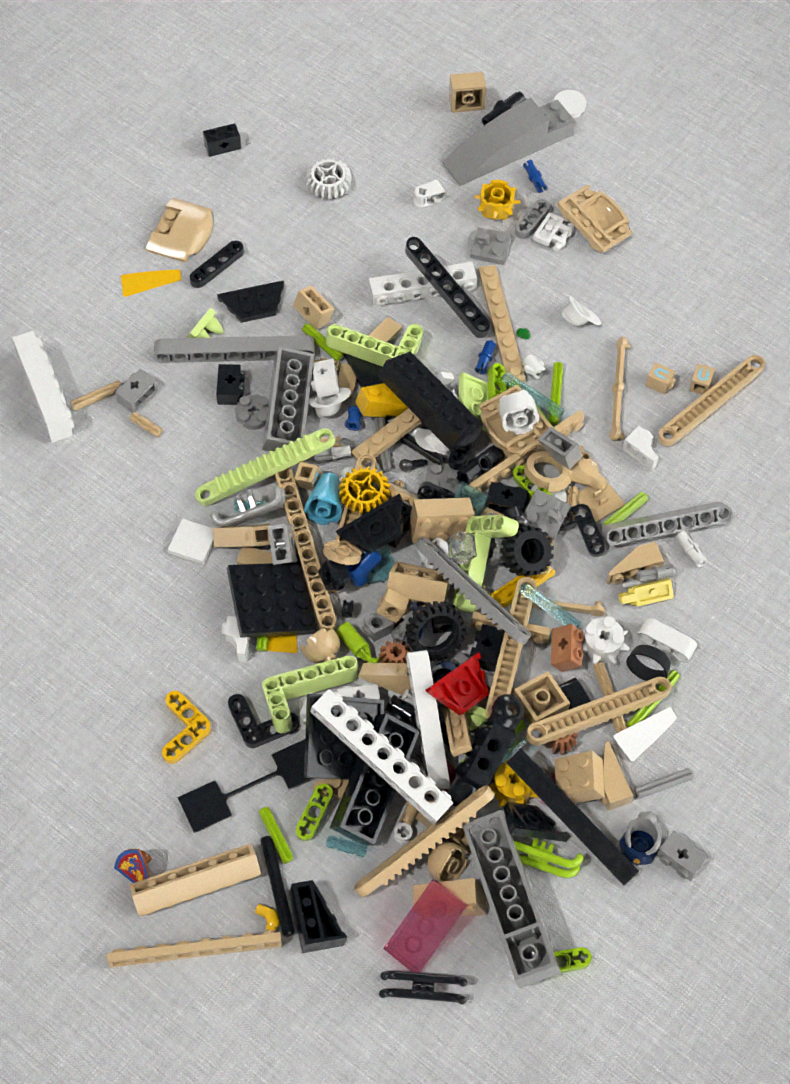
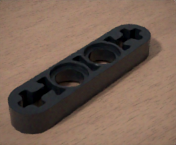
(218, 265)

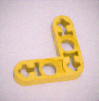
(190, 723)

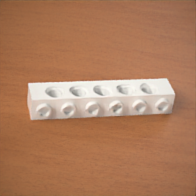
(415, 285)

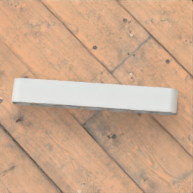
(427, 718)

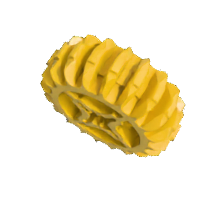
(354, 482)

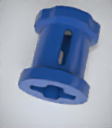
(354, 418)

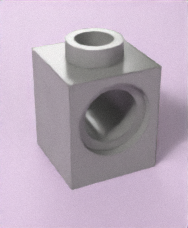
(377, 633)

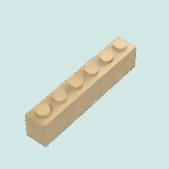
(195, 879)

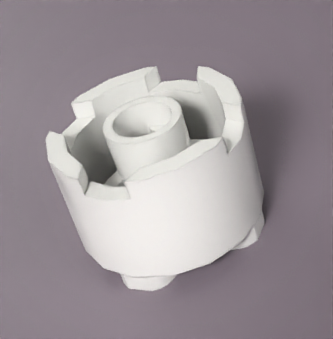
(518, 412)

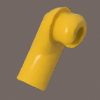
(270, 916)

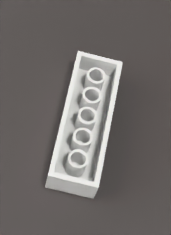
(44, 386)

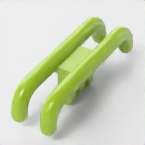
(540, 856)

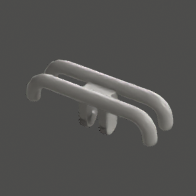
(255, 511)

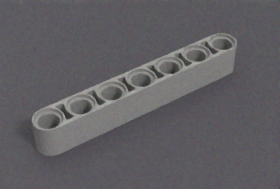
(658, 520)

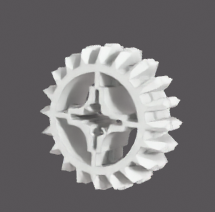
(329, 183)

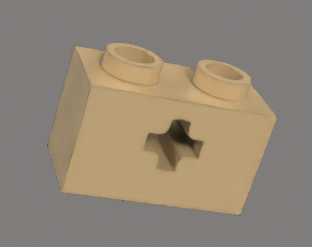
(313, 307)

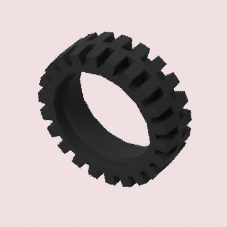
(426, 614)

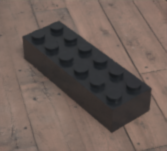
(430, 401)
(367, 793)

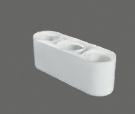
(667, 640)

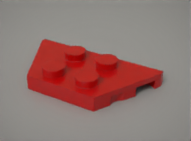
(461, 687)

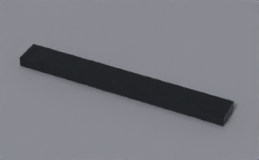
(572, 817)

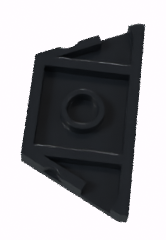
(253, 302)
(376, 526)
(531, 822)

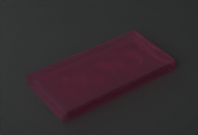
(425, 926)

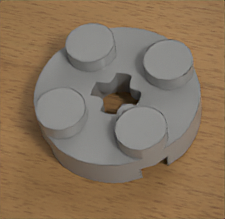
(249, 403)

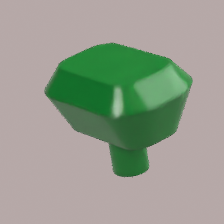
(523, 333)

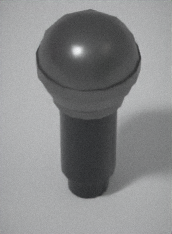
(405, 464)
(522, 521)

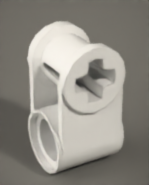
(429, 194)

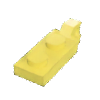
(647, 593)

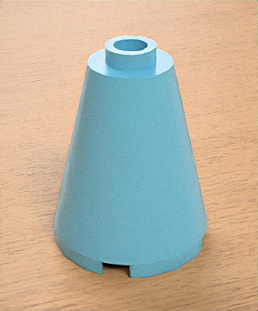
(324, 501)

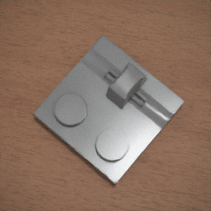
(490, 246)
(441, 476)
(546, 513)

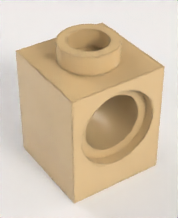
(393, 605)

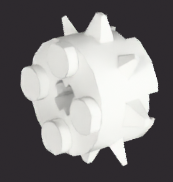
(604, 640)

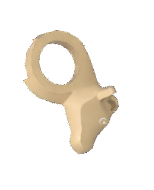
(583, 472)

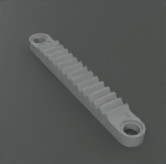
(472, 591)

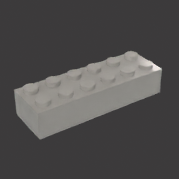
(288, 398)

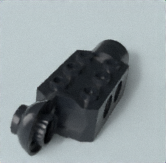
(496, 734)

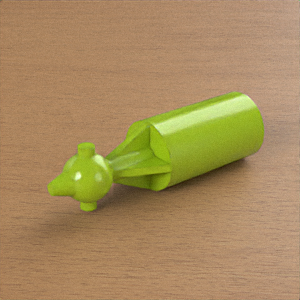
(355, 642)

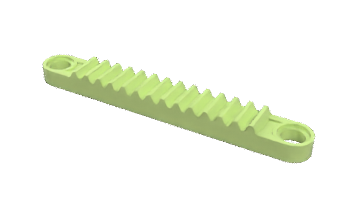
(265, 466)

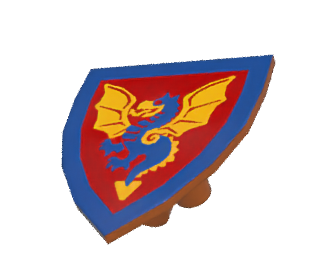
(133, 864)

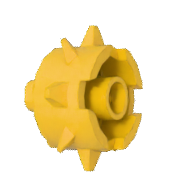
(497, 200)
(508, 792)

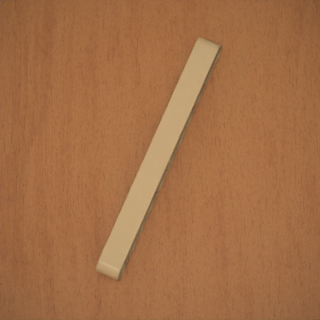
(306, 549)

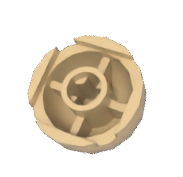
(321, 646)
(447, 861)

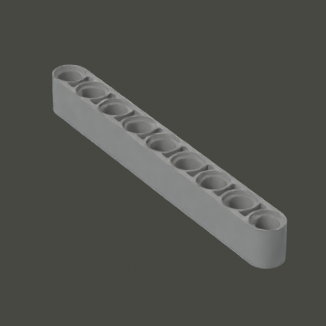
(228, 348)

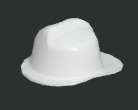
(578, 314)
(330, 404)
(430, 442)

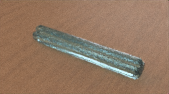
(539, 398)
(548, 605)

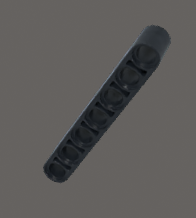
(446, 279)

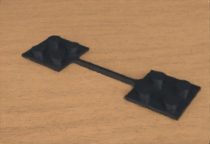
(208, 804)

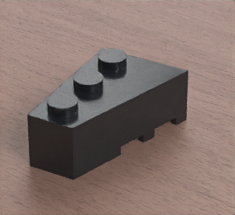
(313, 919)

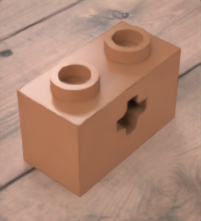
(566, 648)

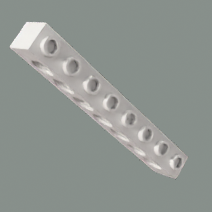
(384, 768)

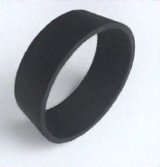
(644, 672)

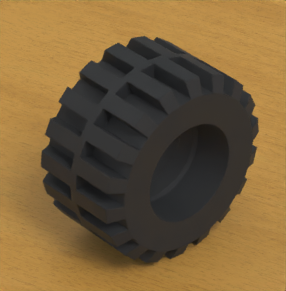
(541, 551)

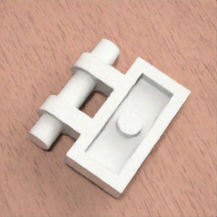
(549, 228)

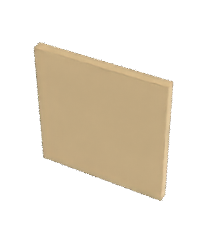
(601, 502)

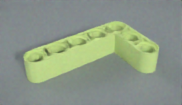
(370, 348)
(483, 529)
(301, 682)

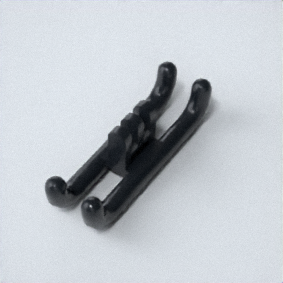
(423, 986)

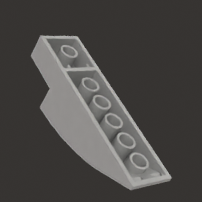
(510, 138)
(511, 900)

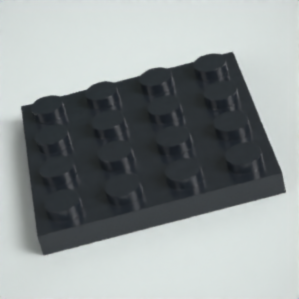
(271, 600)
(324, 752)

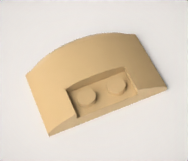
(596, 218)
(181, 230)
(509, 440)

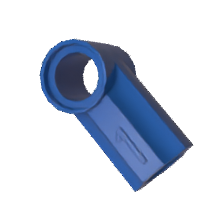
(360, 571)

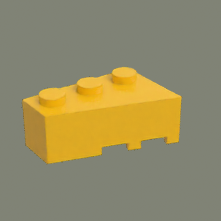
(379, 401)

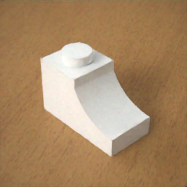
(639, 446)
(231, 633)

